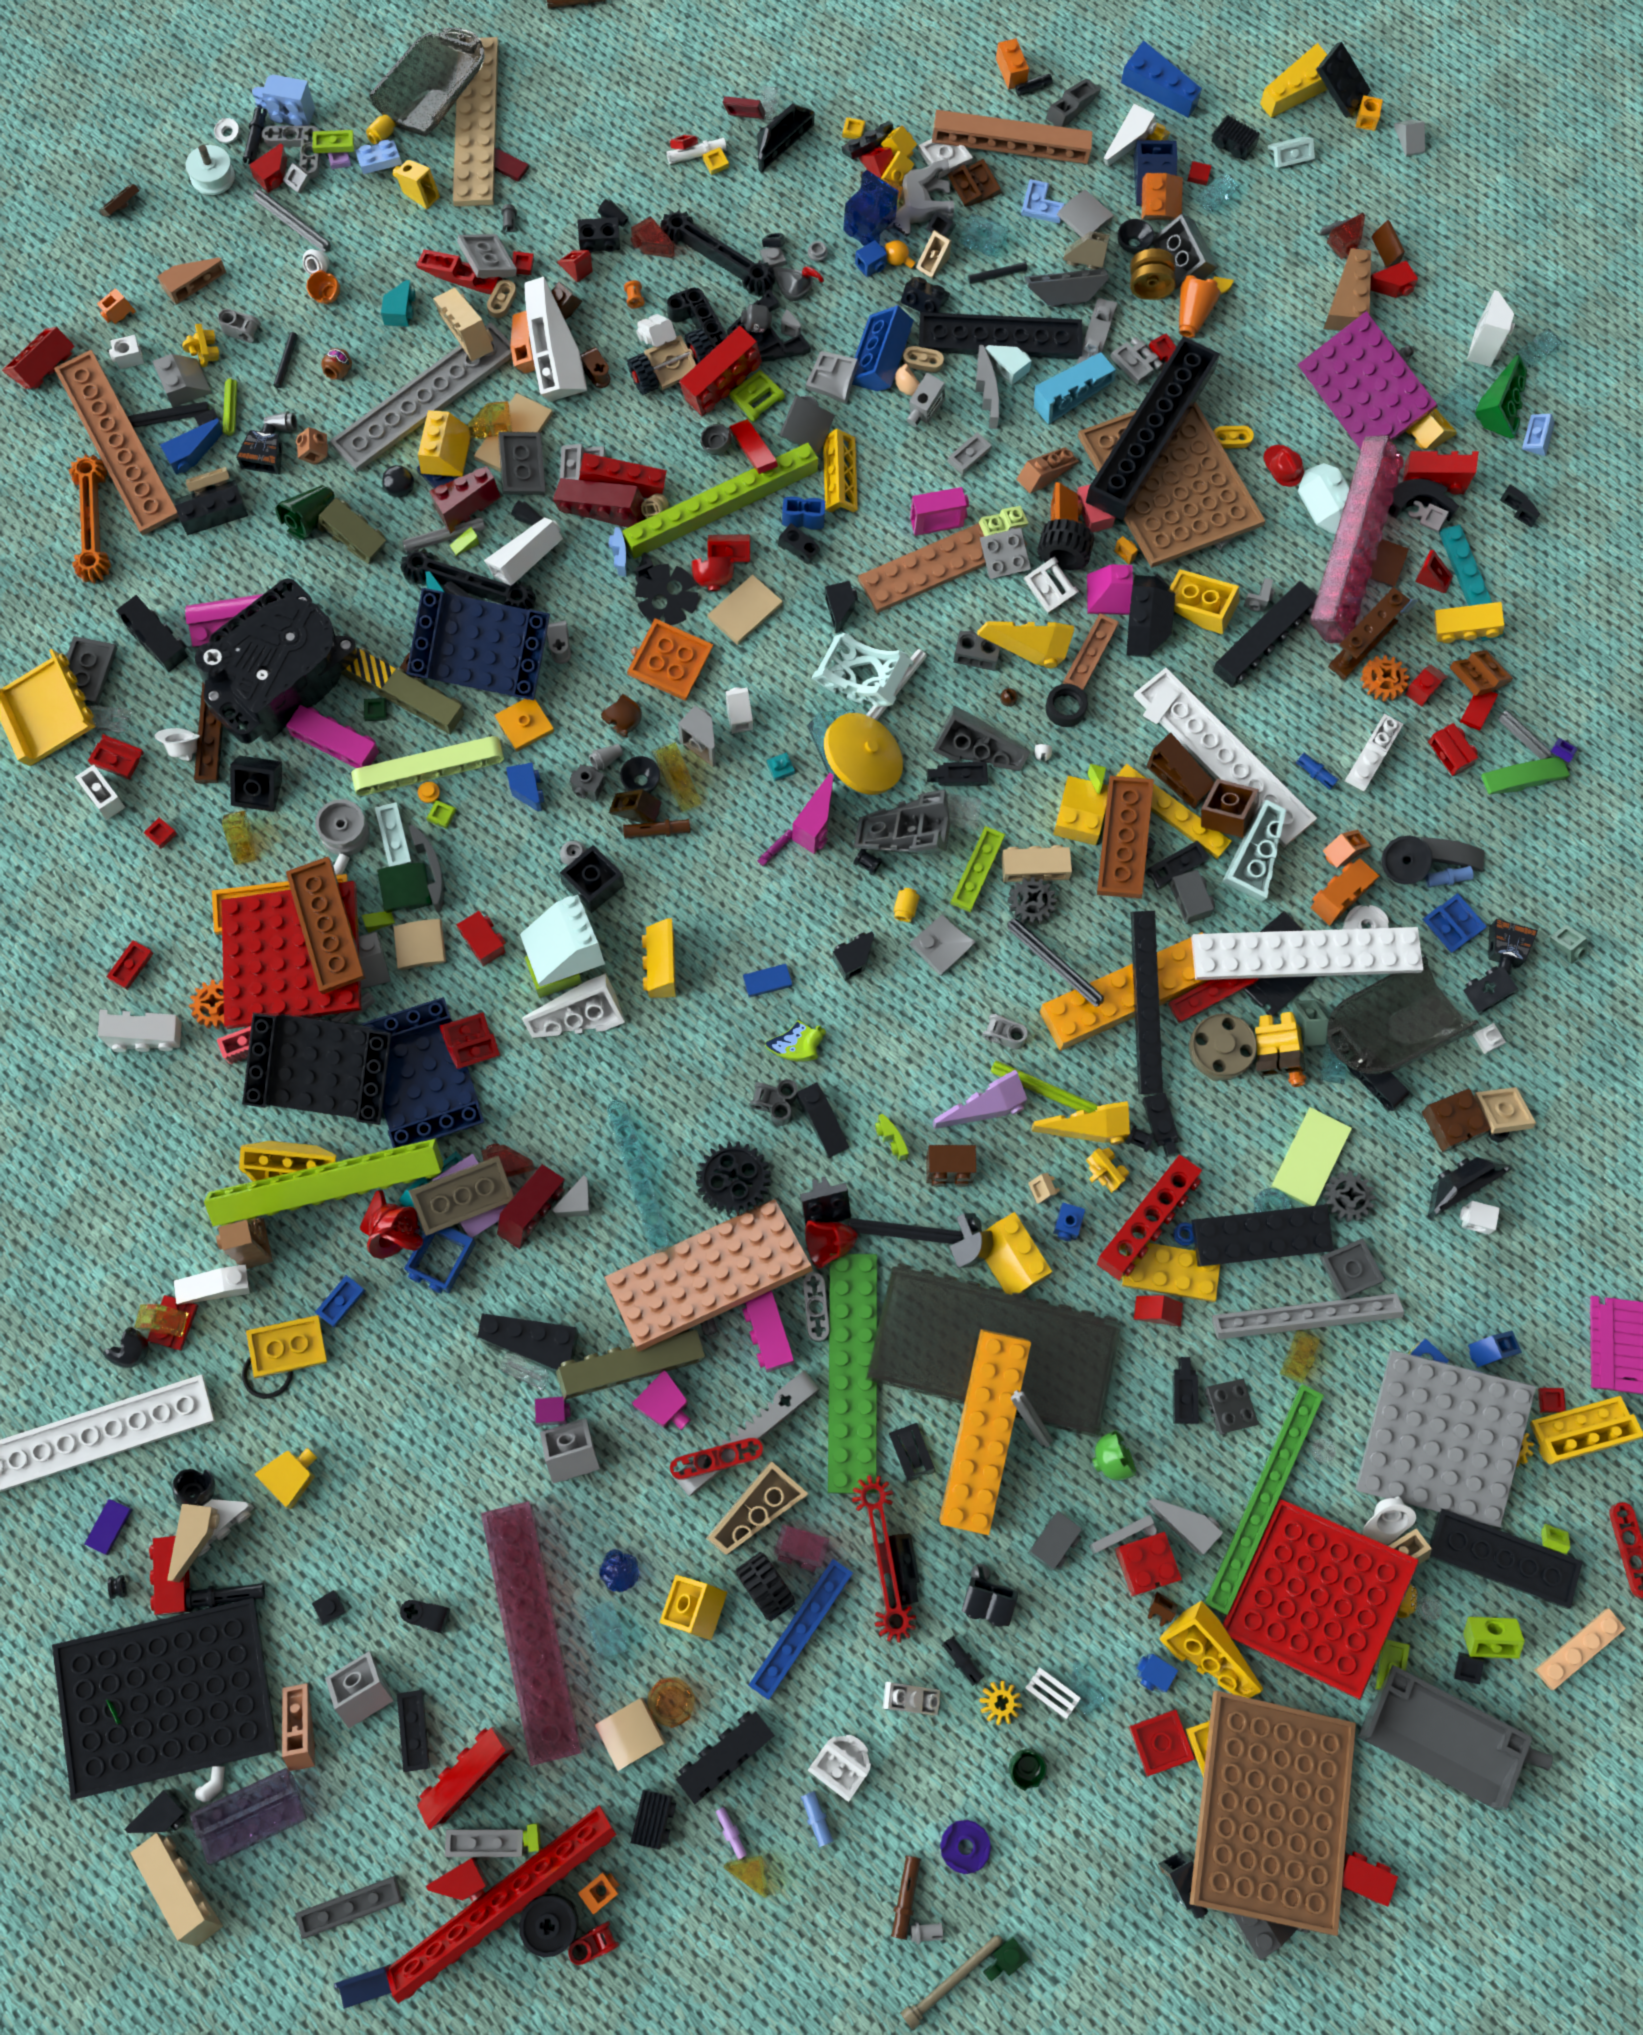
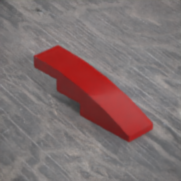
(455, 271)

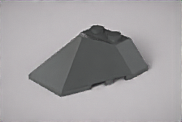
(910, 828)

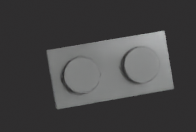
(969, 453)

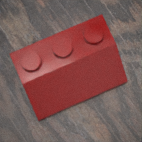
(39, 358)

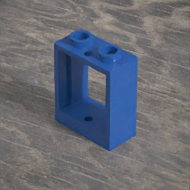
(436, 1285)

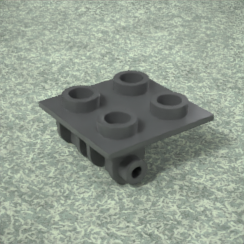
(1231, 1406)

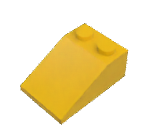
(1205, 600)
(1081, 811)

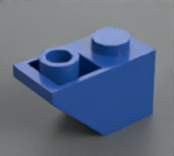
(523, 785)

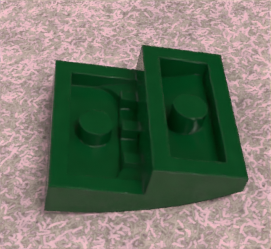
(404, 887)

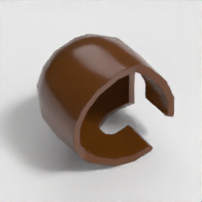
(624, 714)

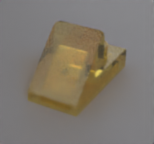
(1299, 1356)

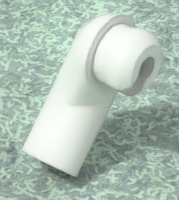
(213, 1787)

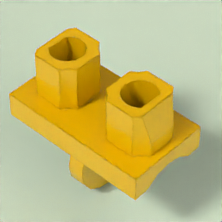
(198, 345)
(1105, 1171)

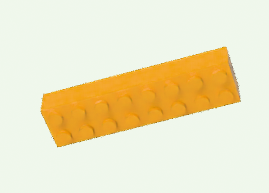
(1075, 1019)
(984, 1432)

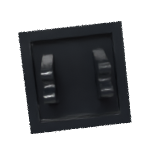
(826, 1202)

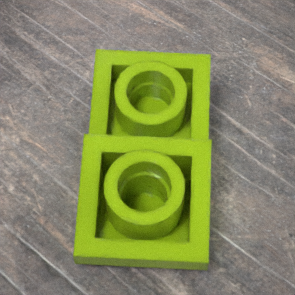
(889, 1132)

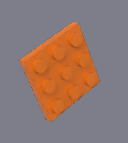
(670, 659)

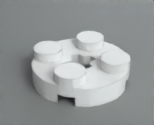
(1365, 914)

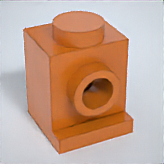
(115, 307)
(592, 1898)

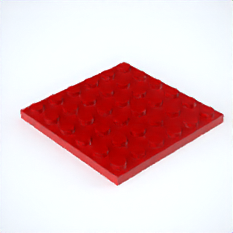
(269, 960)
(1320, 1598)

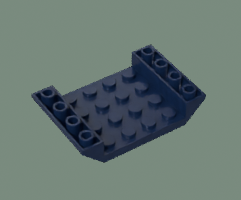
(478, 644)
(423, 1087)

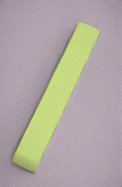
(427, 765)

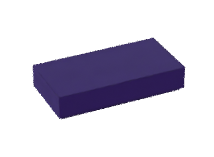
(108, 1526)

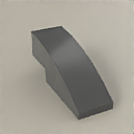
(1072, 103)

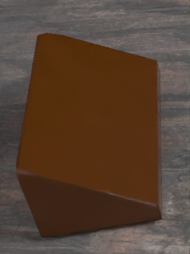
(1388, 244)

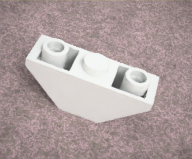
(229, 1514)
(911, 1699)

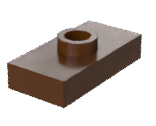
(120, 201)

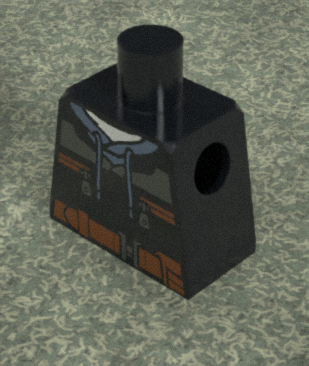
(261, 451)
(1509, 944)
(1179, 1874)

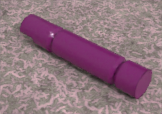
(775, 847)

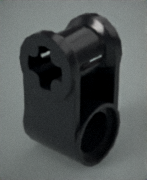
(429, 1616)

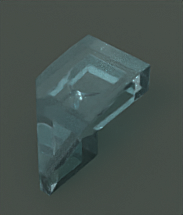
(1085, 1690)

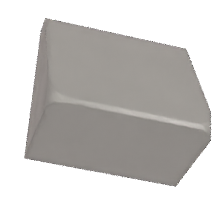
(790, 325)

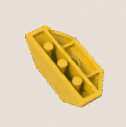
(278, 1158)

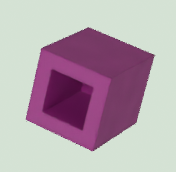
(551, 1411)

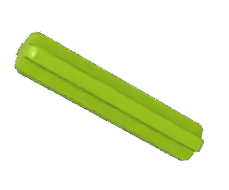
(230, 406)

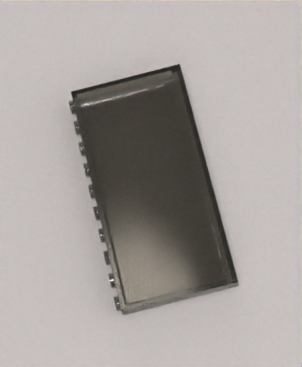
(933, 1331)

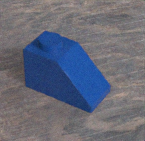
(1494, 1348)

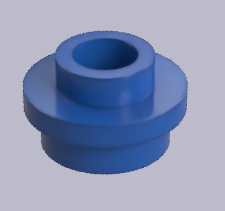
(1177, 1234)

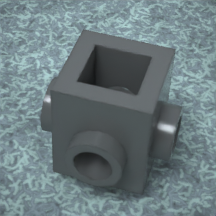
(587, 782)

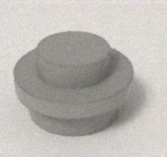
(817, 251)

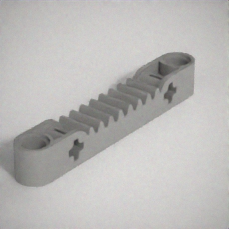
(798, 1390)

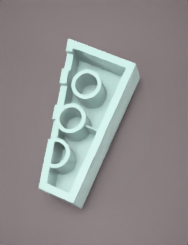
(1255, 857)

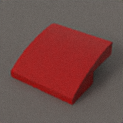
(469, 1040)

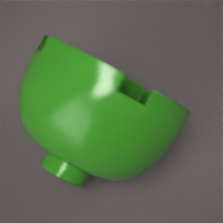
(1113, 1457)

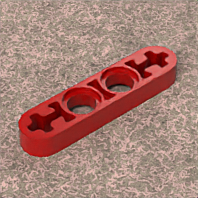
(715, 1455)
(1626, 1550)

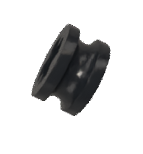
(116, 1586)

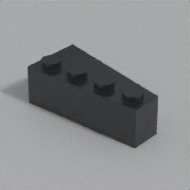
(532, 1340)

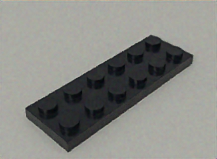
(1262, 1235)
(1505, 1558)

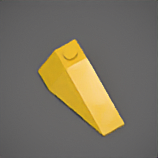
(1037, 644)
(1103, 1125)

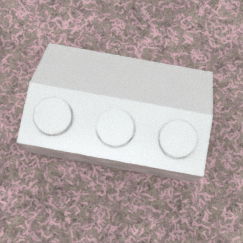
(1491, 331)

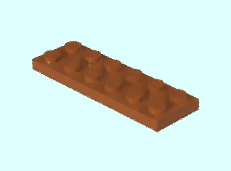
(1125, 837)
(325, 925)

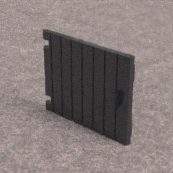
(1278, 990)

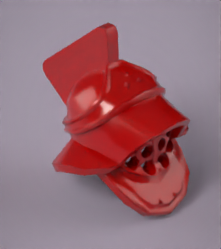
(390, 1227)

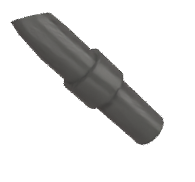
(1326, 230)

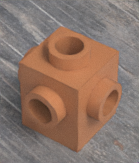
(312, 445)

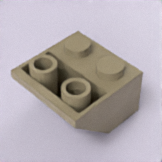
(1088, 250)

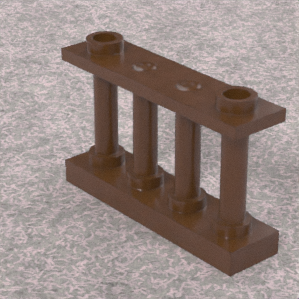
(1368, 633)

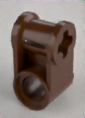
(596, 367)

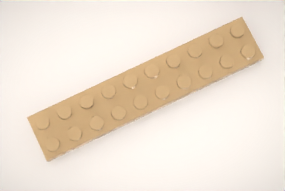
(477, 133)

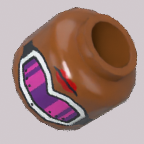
(336, 363)

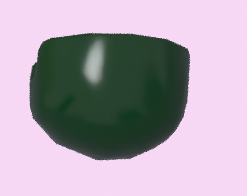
(1027, 1768)

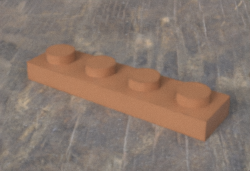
(1091, 651)

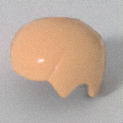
(906, 380)

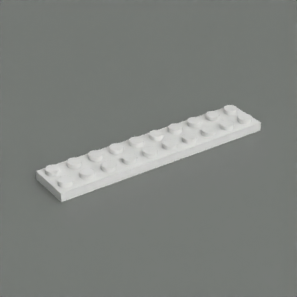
(1222, 752)
(1306, 953)
(104, 1432)

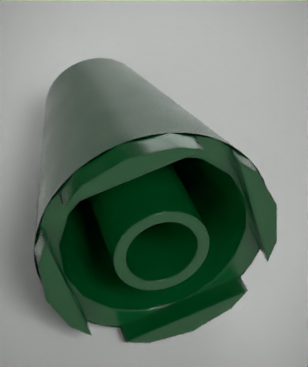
(303, 510)

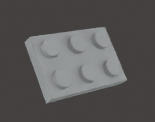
(486, 255)

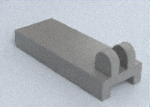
(1145, 1524)

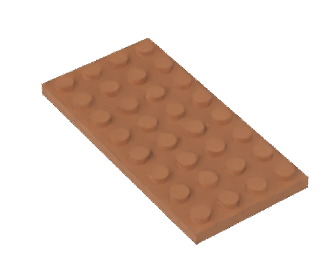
(707, 1274)

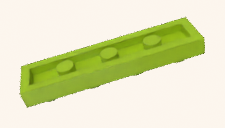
(977, 869)

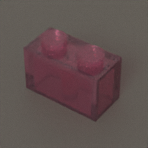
(801, 1547)

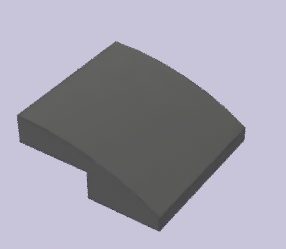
(807, 424)

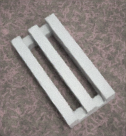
(1035, 1680)

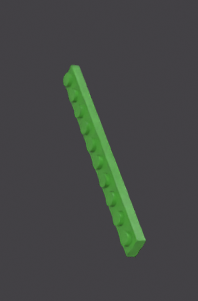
(1263, 1500)

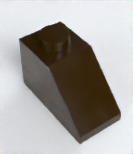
(636, 806)

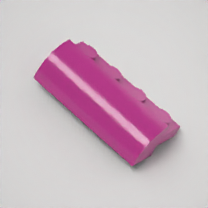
(210, 616)

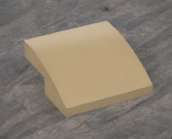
(419, 944)
(630, 1733)

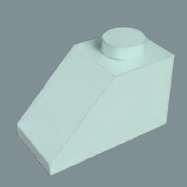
(1009, 362)

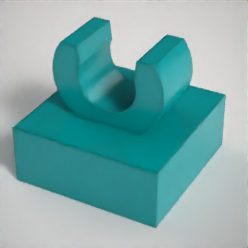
(780, 766)

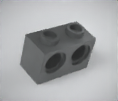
(976, 655)

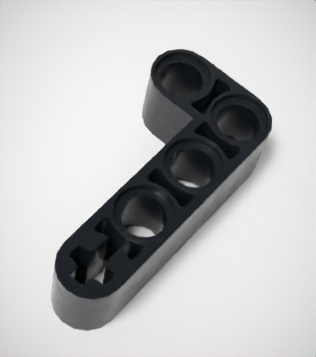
(694, 305)

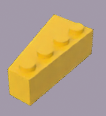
(1295, 83)

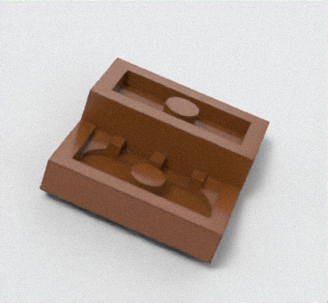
(1481, 673)

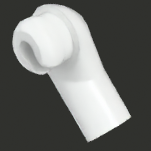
(341, 864)

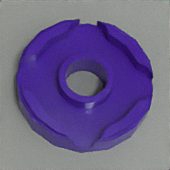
(949, 1846)

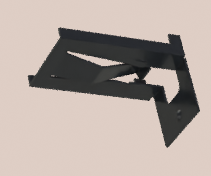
(908, 1441)

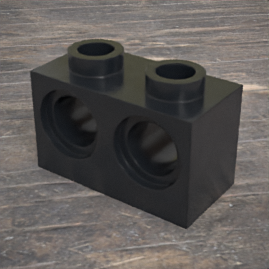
(599, 234)

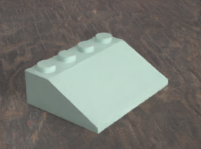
(561, 942)

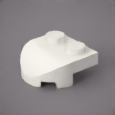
(842, 1765)

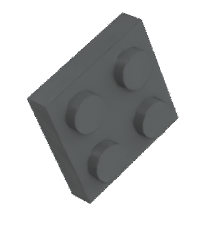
(1352, 1269)

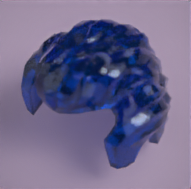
(619, 1570)

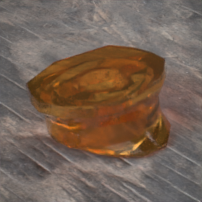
(672, 1707)

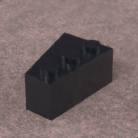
(152, 634)

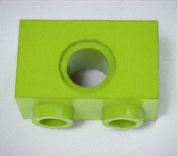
(1493, 1637)

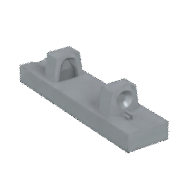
(1098, 329)

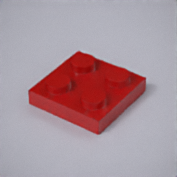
(1161, 1742)

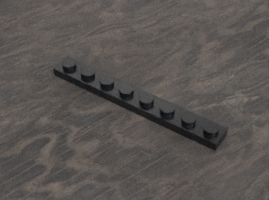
(1146, 1002)

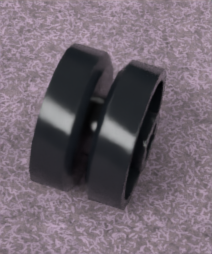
(1394, 864)
(533, 1928)

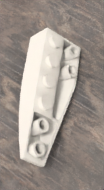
(552, 344)

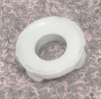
(224, 124)

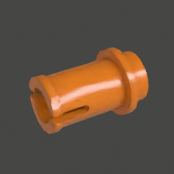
(1297, 1079)

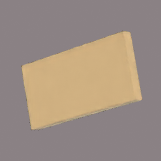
(525, 417)

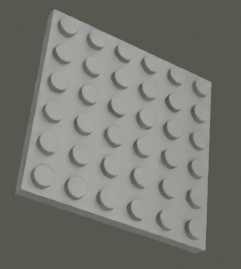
(1445, 1437)

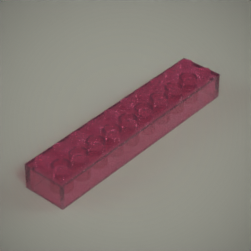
(1357, 539)
(531, 1633)

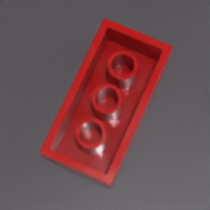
(721, 371)

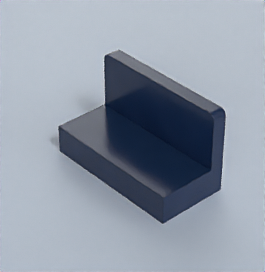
(364, 1987)

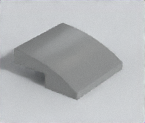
(1085, 213)
(572, 458)

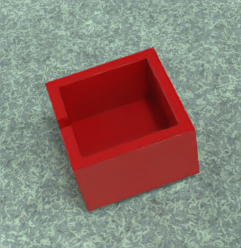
(1147, 1563)

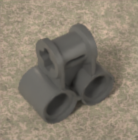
(774, 1100)

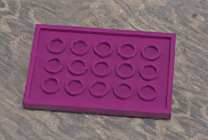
(1367, 382)

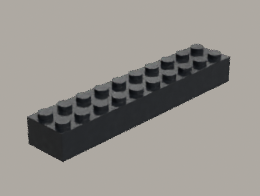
(1152, 428)

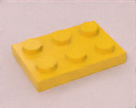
(286, 1346)

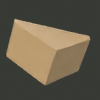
(935, 254)

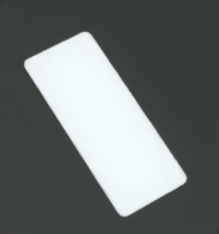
(1160, 704)

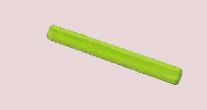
(1046, 1089)

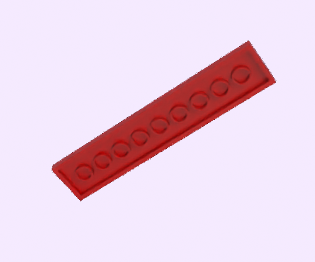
(499, 1904)

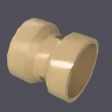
(654, 505)

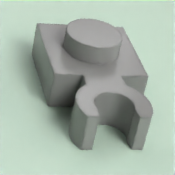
(1432, 517)

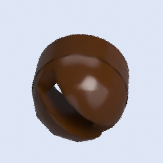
(1005, 698)

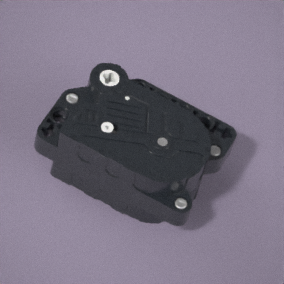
(271, 662)

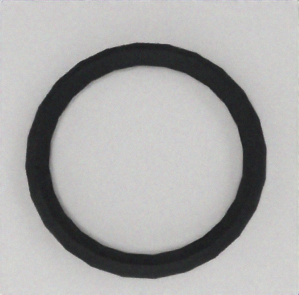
(261, 1395)

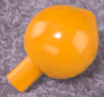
(898, 254)

